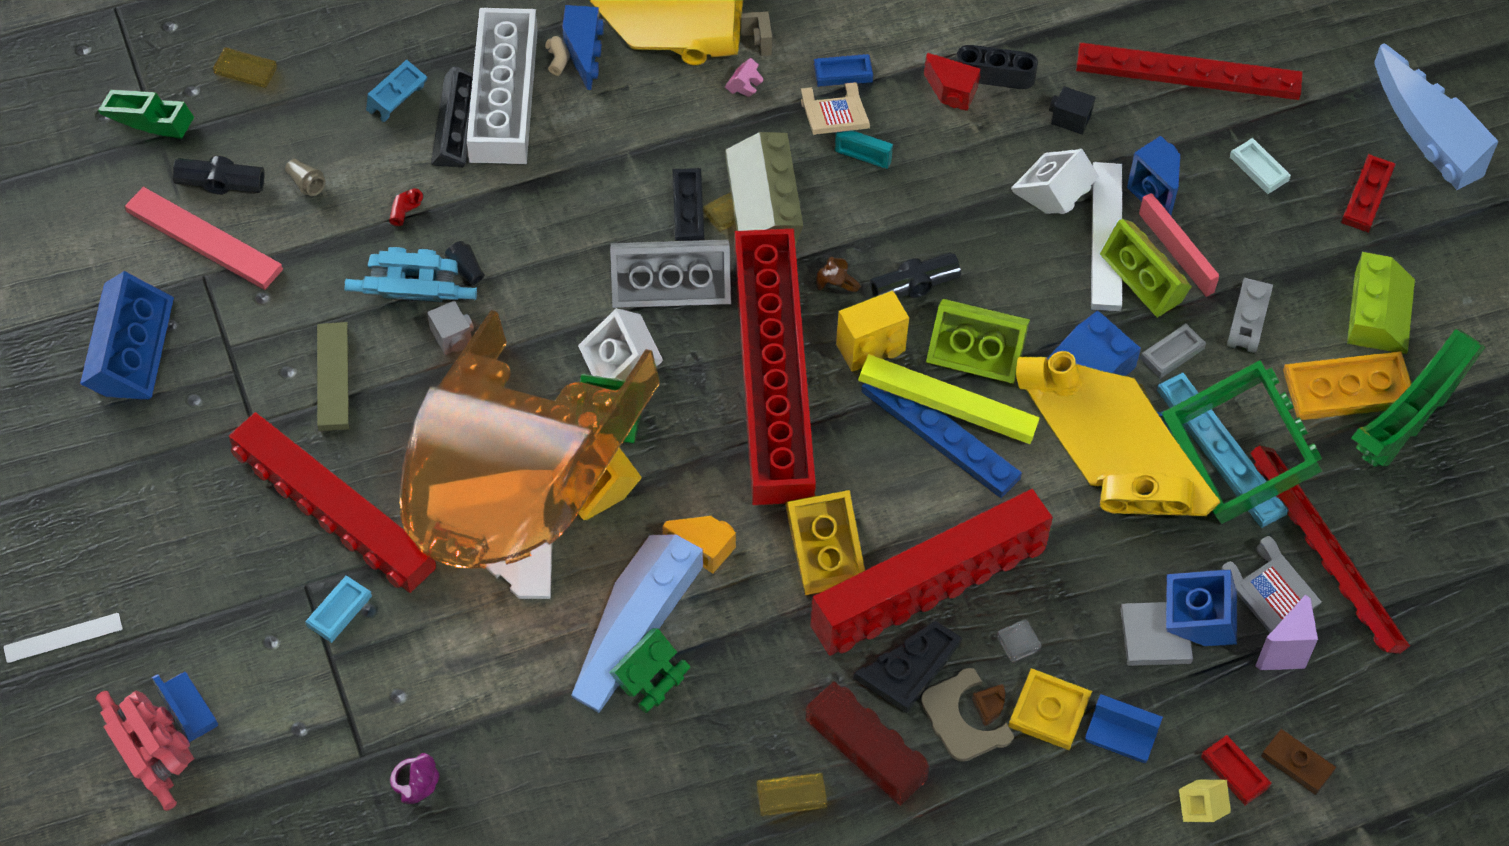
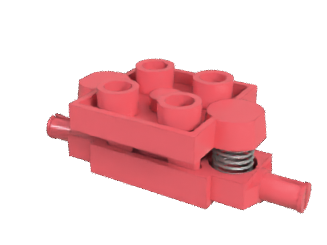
(147, 742)

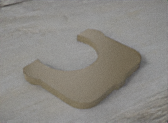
(959, 738)

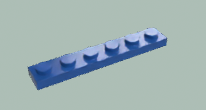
(949, 440)

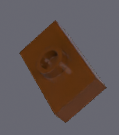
(1298, 761)

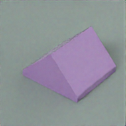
(1291, 641)

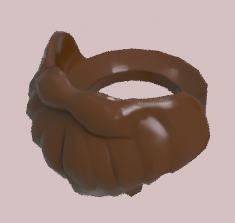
(836, 274)

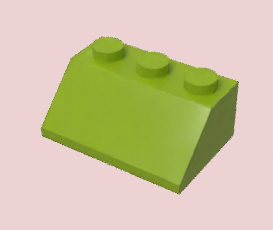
(1144, 268)
(1381, 304)
(977, 340)

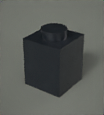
(1072, 110)

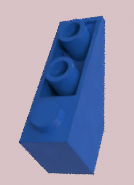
(581, 34)

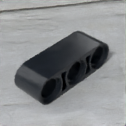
(1000, 66)

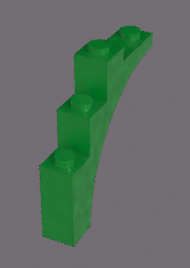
(1432, 388)

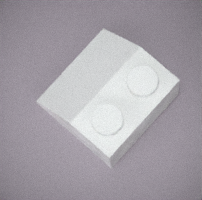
(1057, 181)
(618, 345)

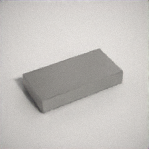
(1173, 351)

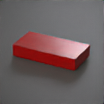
(1234, 766)

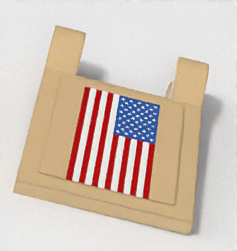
(835, 113)

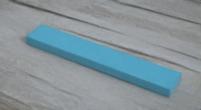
(1222, 450)

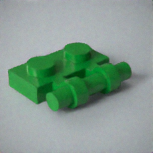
(643, 663)

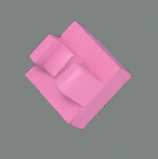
(743, 76)

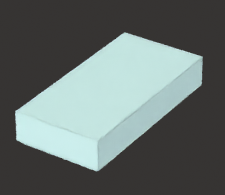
(1260, 166)

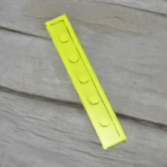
(949, 399)

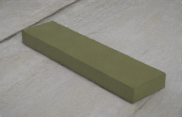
(333, 376)

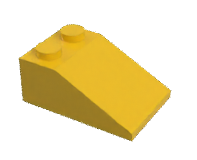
(825, 540)

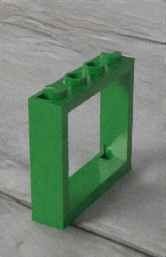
(1222, 392)

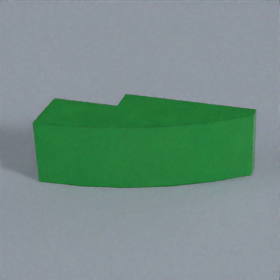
(147, 112)

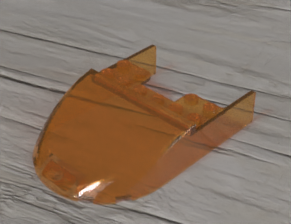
(505, 468)

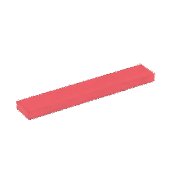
(204, 238)

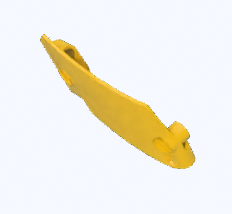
(1115, 438)

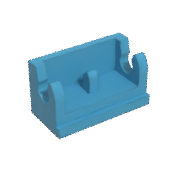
(395, 89)

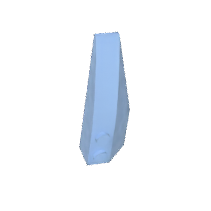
(1438, 125)
(637, 604)

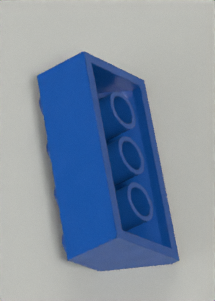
(127, 338)

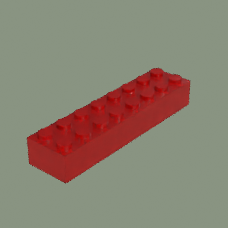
(930, 572)

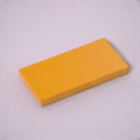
(1346, 385)

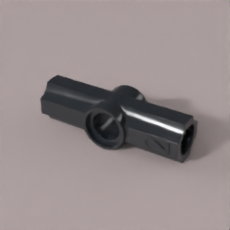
(218, 175)
(917, 277)

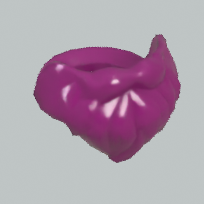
(422, 778)

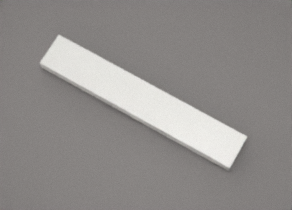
(1106, 212)

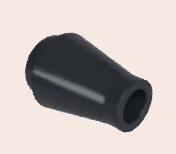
(466, 262)

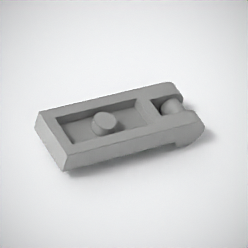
(1250, 314)

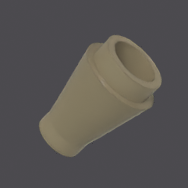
(308, 179)

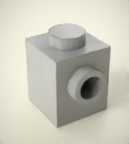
(450, 327)

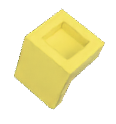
(1204, 800)

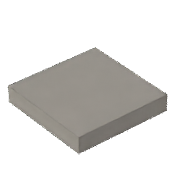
(1148, 639)

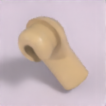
(561, 54)

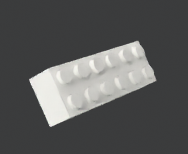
(502, 86)

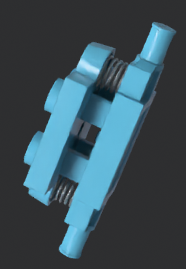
(422, 264)

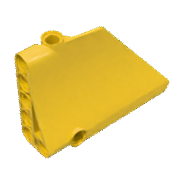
(681, 26)

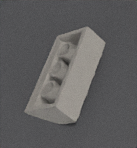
(670, 273)

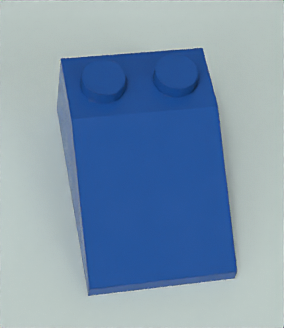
(1101, 346)

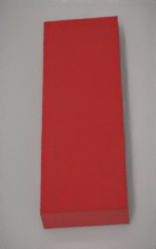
(1368, 193)

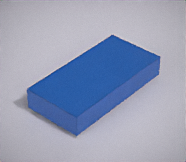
(843, 70)

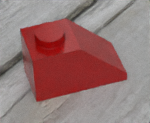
(952, 81)

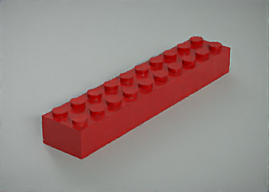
(774, 367)

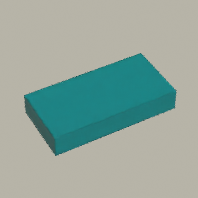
(864, 148)

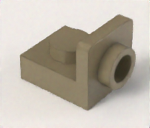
(759, 26)

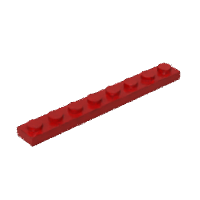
(1189, 71)
(1334, 557)

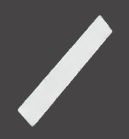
(62, 637)

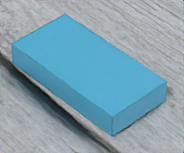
(338, 609)

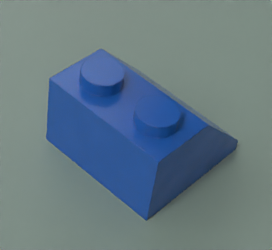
(1156, 172)
(1202, 607)

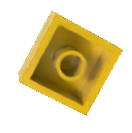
(872, 328)

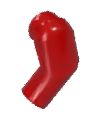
(404, 203)

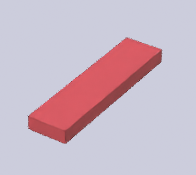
(1179, 244)

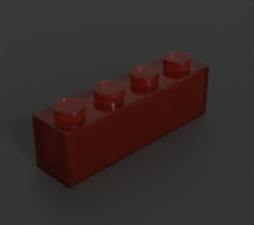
(867, 742)

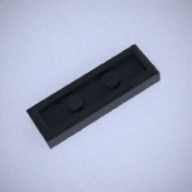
(688, 204)

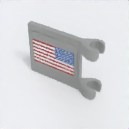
(1272, 588)

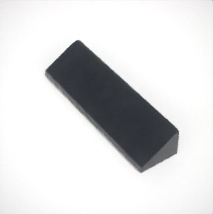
(453, 119)

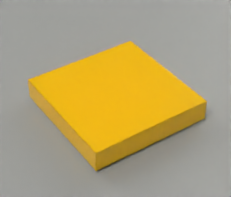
(1050, 709)

